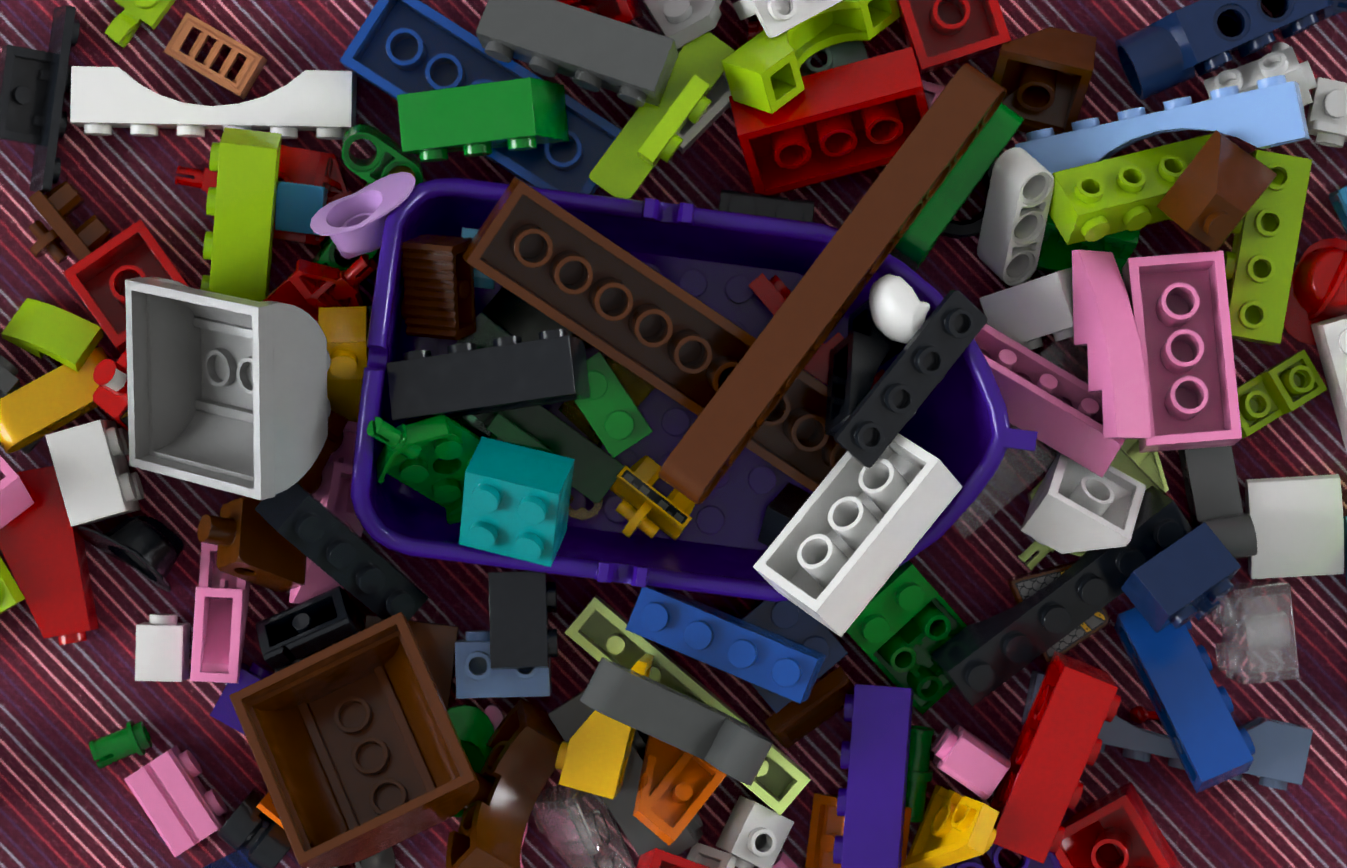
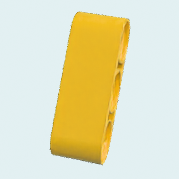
(48, 403)

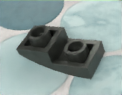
(519, 317)

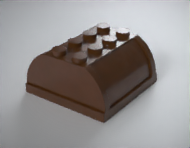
(356, 746)

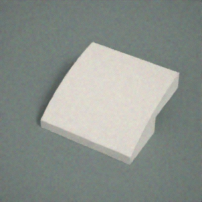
(1296, 526)

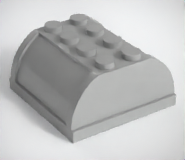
(223, 387)

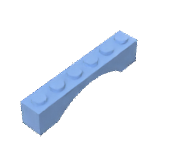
(1260, 117)

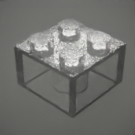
(1257, 633)

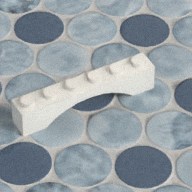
(310, 102)

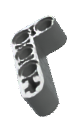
(1216, 498)
(677, 720)

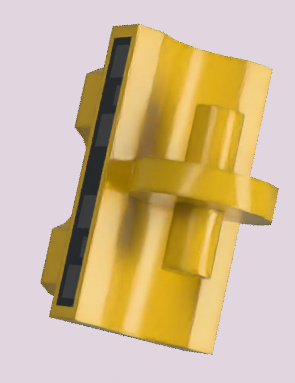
(646, 506)

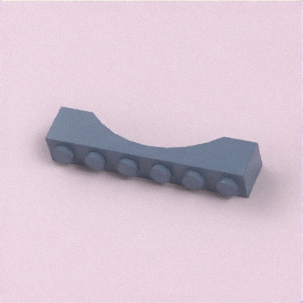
(1278, 745)

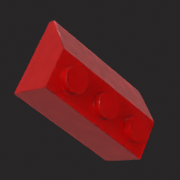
(1115, 834)

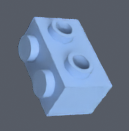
(478, 680)

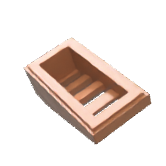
(247, 74)

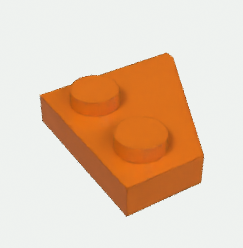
(672, 788)

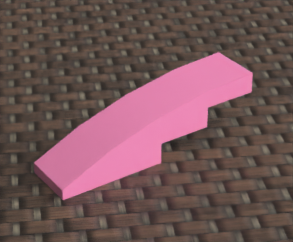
(1115, 358)

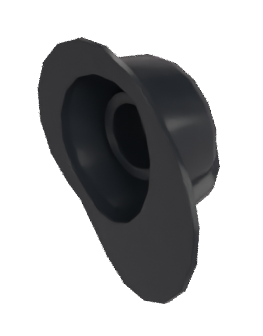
(141, 545)

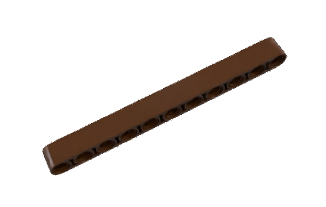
(832, 284)

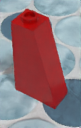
(50, 561)

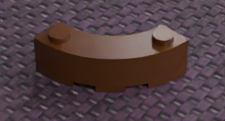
(509, 785)

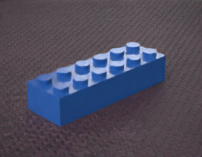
(417, 49)

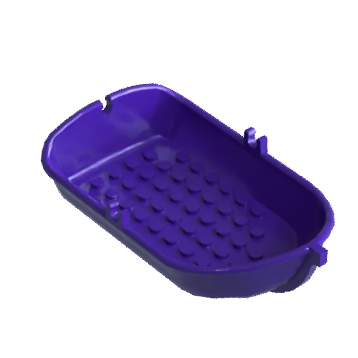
(715, 261)

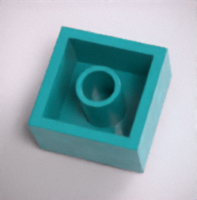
(516, 501)

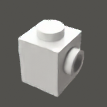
(754, 834)

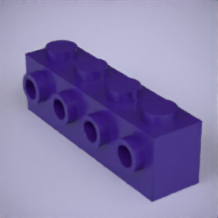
(876, 777)

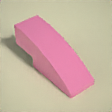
(218, 622)

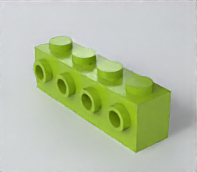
(1118, 191)
(242, 213)
(1265, 252)

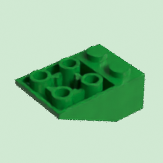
(903, 629)

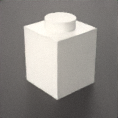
(162, 649)

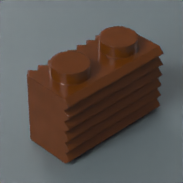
(438, 287)

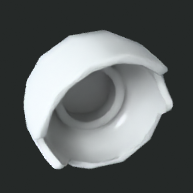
(896, 308)

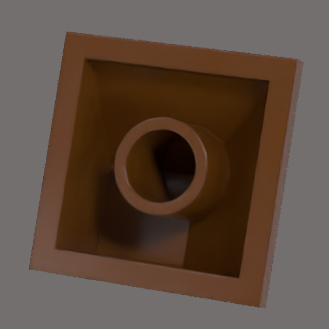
(1046, 77)
(1216, 191)

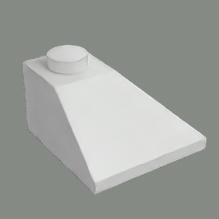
(1082, 510)

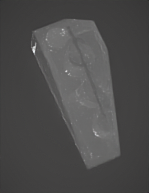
(581, 828)

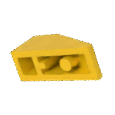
(347, 345)
(599, 750)

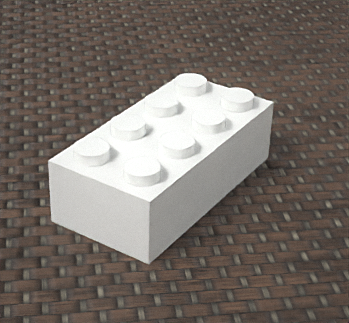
(857, 531)

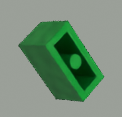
(611, 408)

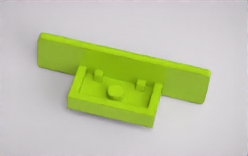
(655, 129)

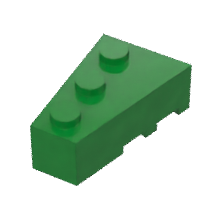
(482, 118)

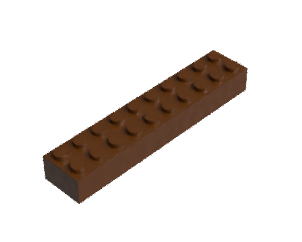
(642, 322)

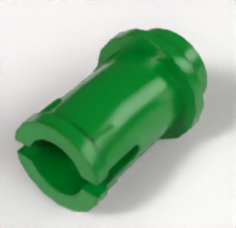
(121, 744)

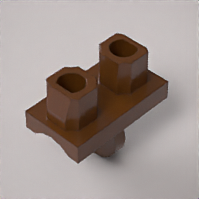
(55, 208)

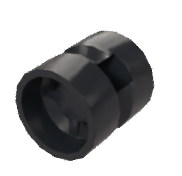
(255, 832)

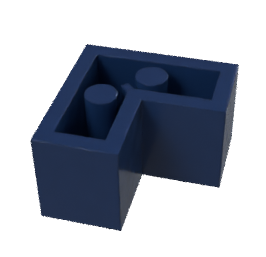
(1183, 580)

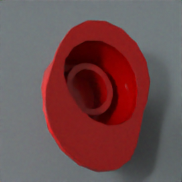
(1317, 288)

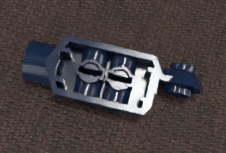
(1191, 41)

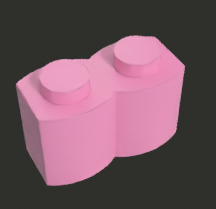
(969, 760)

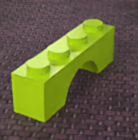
(767, 69)

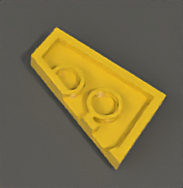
(952, 831)

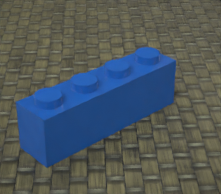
(726, 642)
(1187, 700)

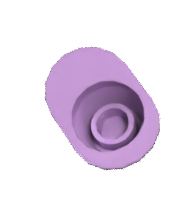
(359, 219)

